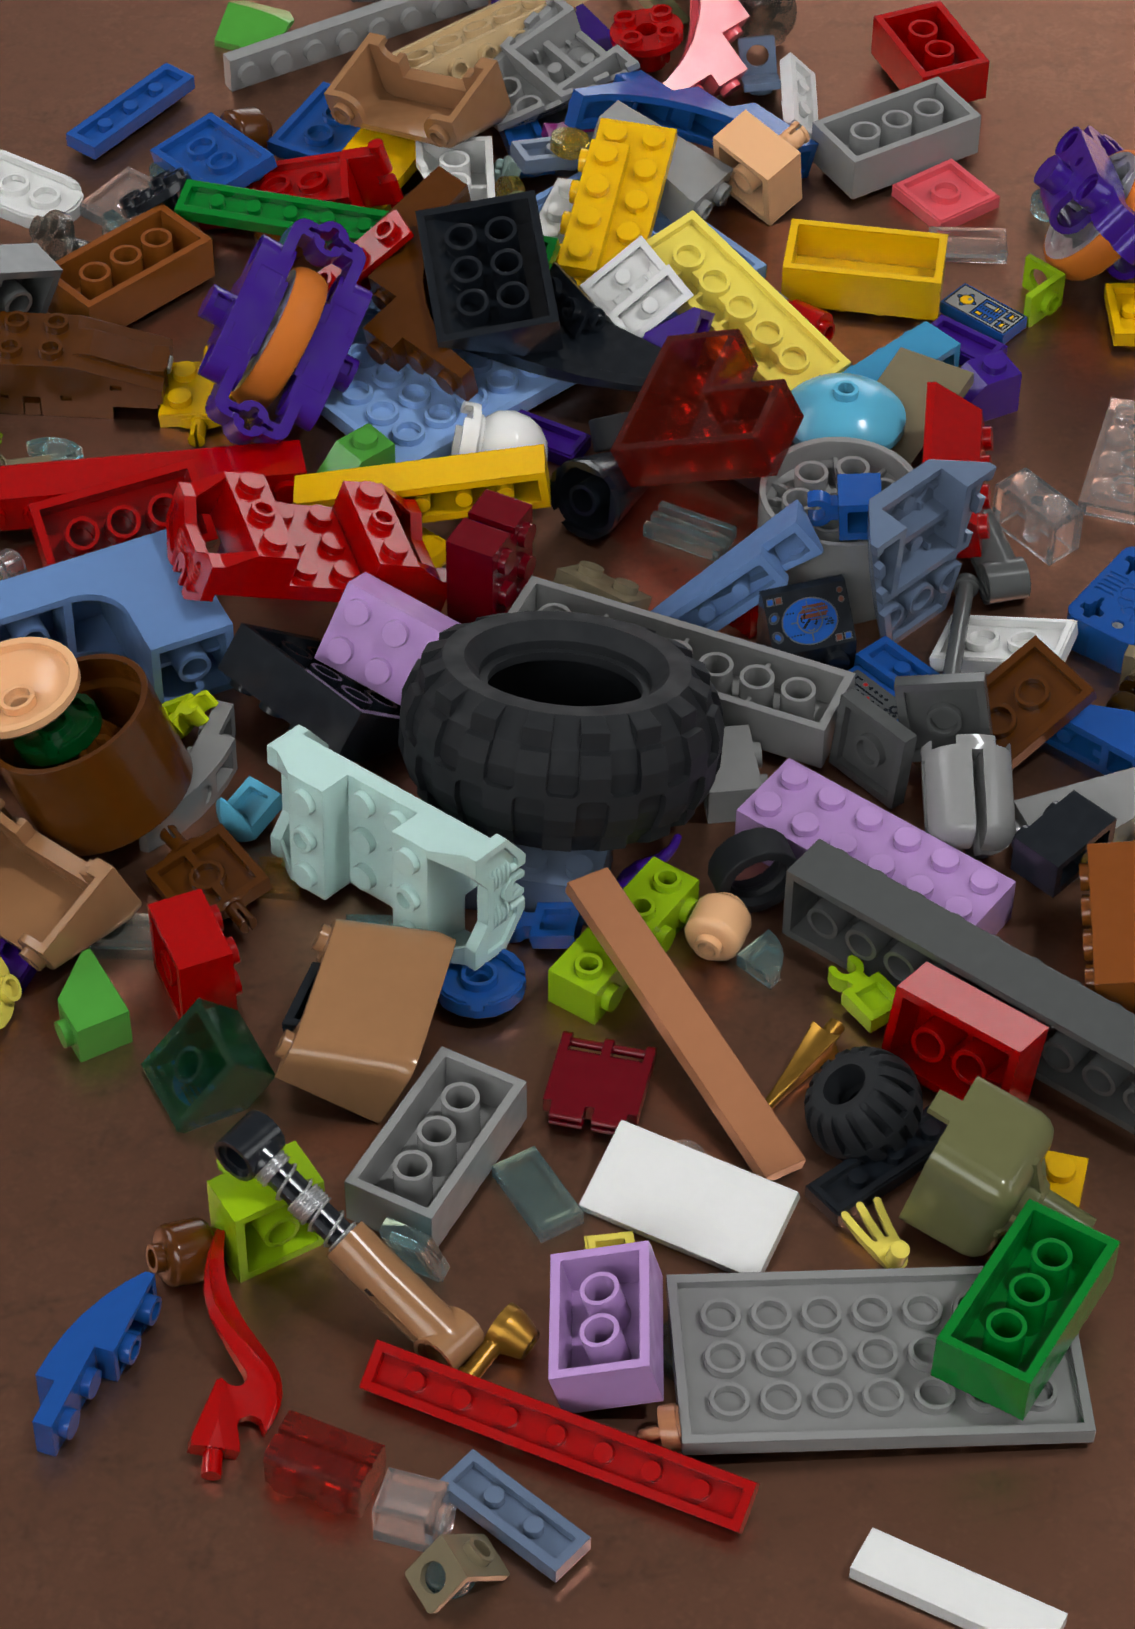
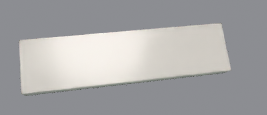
(947, 1588)

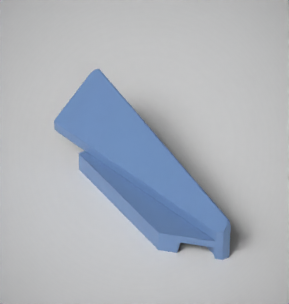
(753, 565)

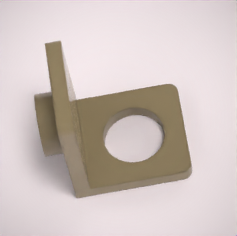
(464, 1560)

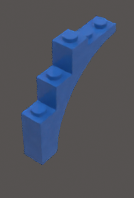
(688, 110)

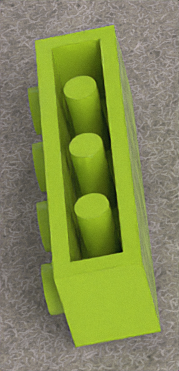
(584, 975)

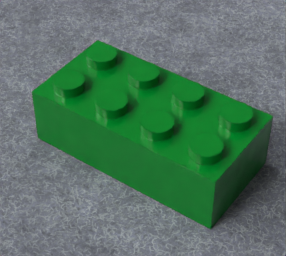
(1025, 1309)

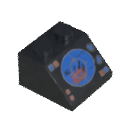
(809, 621)

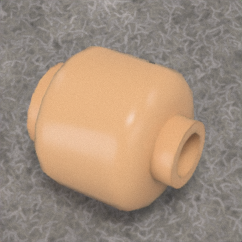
(718, 926)

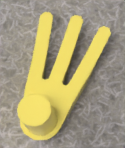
(888, 1250)

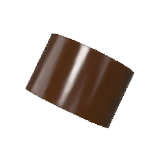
(120, 782)

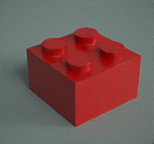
(193, 952)

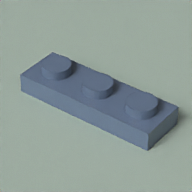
(515, 1516)

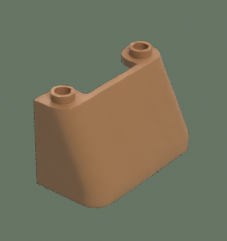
(419, 105)
(54, 899)
(365, 1014)

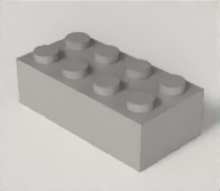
(895, 137)
(437, 1146)

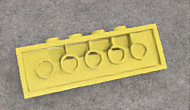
(742, 299)

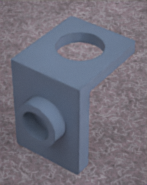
(761, 78)

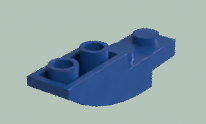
(91, 1349)

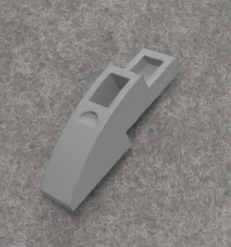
(213, 768)

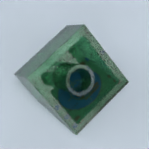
(207, 1067)

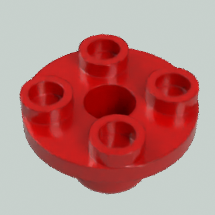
(648, 35)

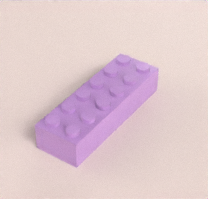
(815, 808)

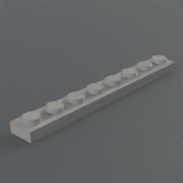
(334, 37)

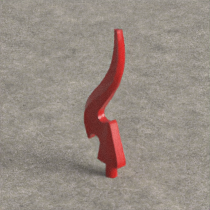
(228, 1405)

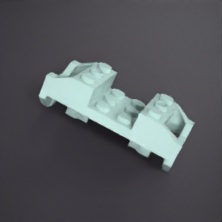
(364, 831)

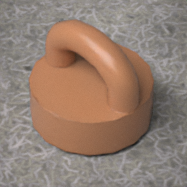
(667, 1429)

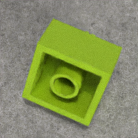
(255, 1224)

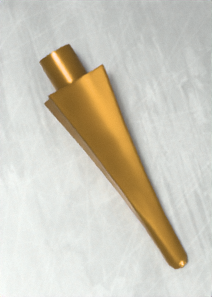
(812, 1053)

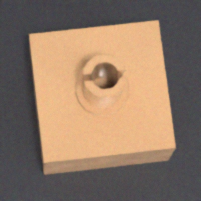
(763, 163)

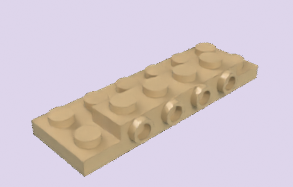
(478, 35)

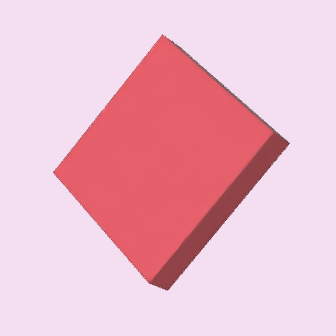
(945, 195)

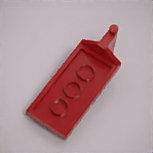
(345, 177)

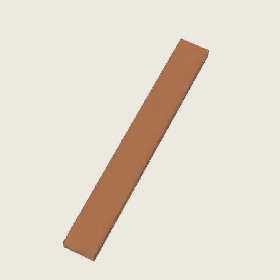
(685, 1026)

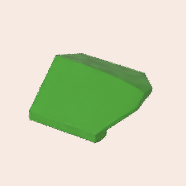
(250, 23)

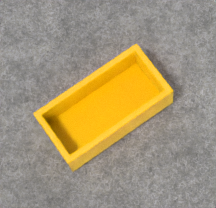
(865, 269)

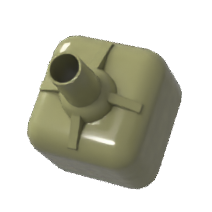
(984, 1170)

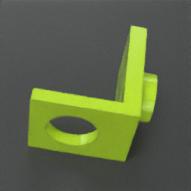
(1042, 298)

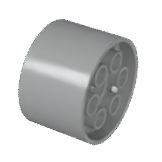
(815, 467)

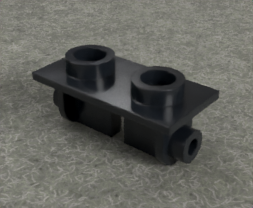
(573, 305)

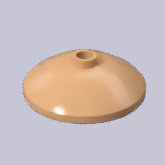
(35, 684)

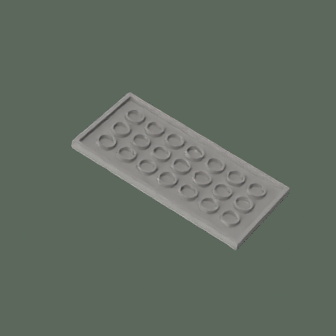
(841, 1366)

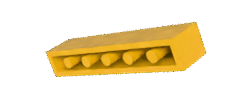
(443, 485)

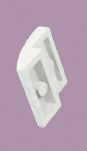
(636, 289)

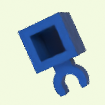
(848, 506)

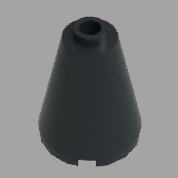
(592, 494)

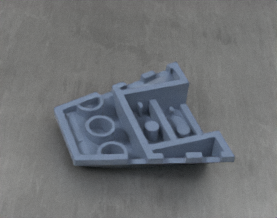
(915, 541)

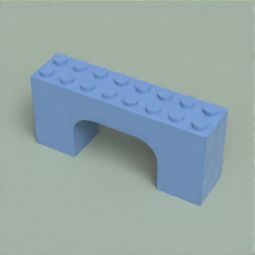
(127, 606)

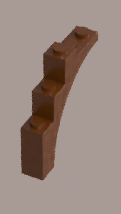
(404, 326)

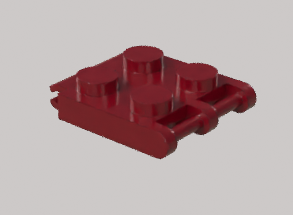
(597, 1084)

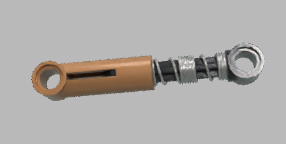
(438, 1331)

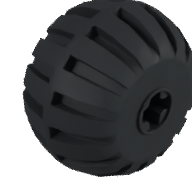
(863, 1104)

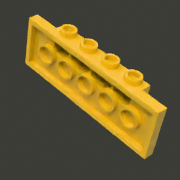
(616, 194)

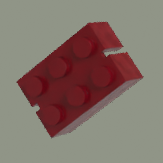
(489, 557)

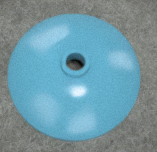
(849, 408)

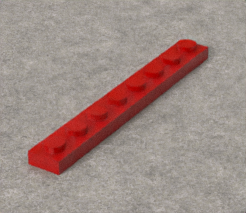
(560, 1436)

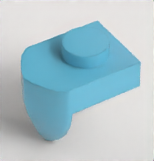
(249, 810)

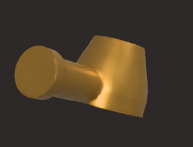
(509, 1335)

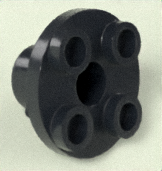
(163, 191)

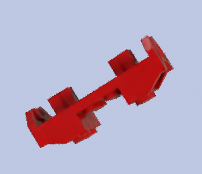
(297, 548)

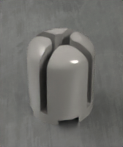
(969, 794)

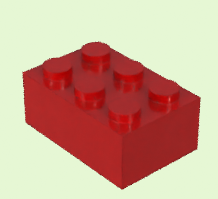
(927, 44)
(959, 1033)

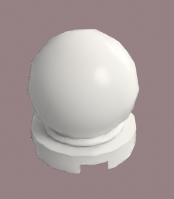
(495, 432)

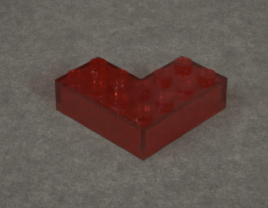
(705, 416)

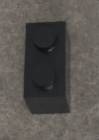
(1057, 842)

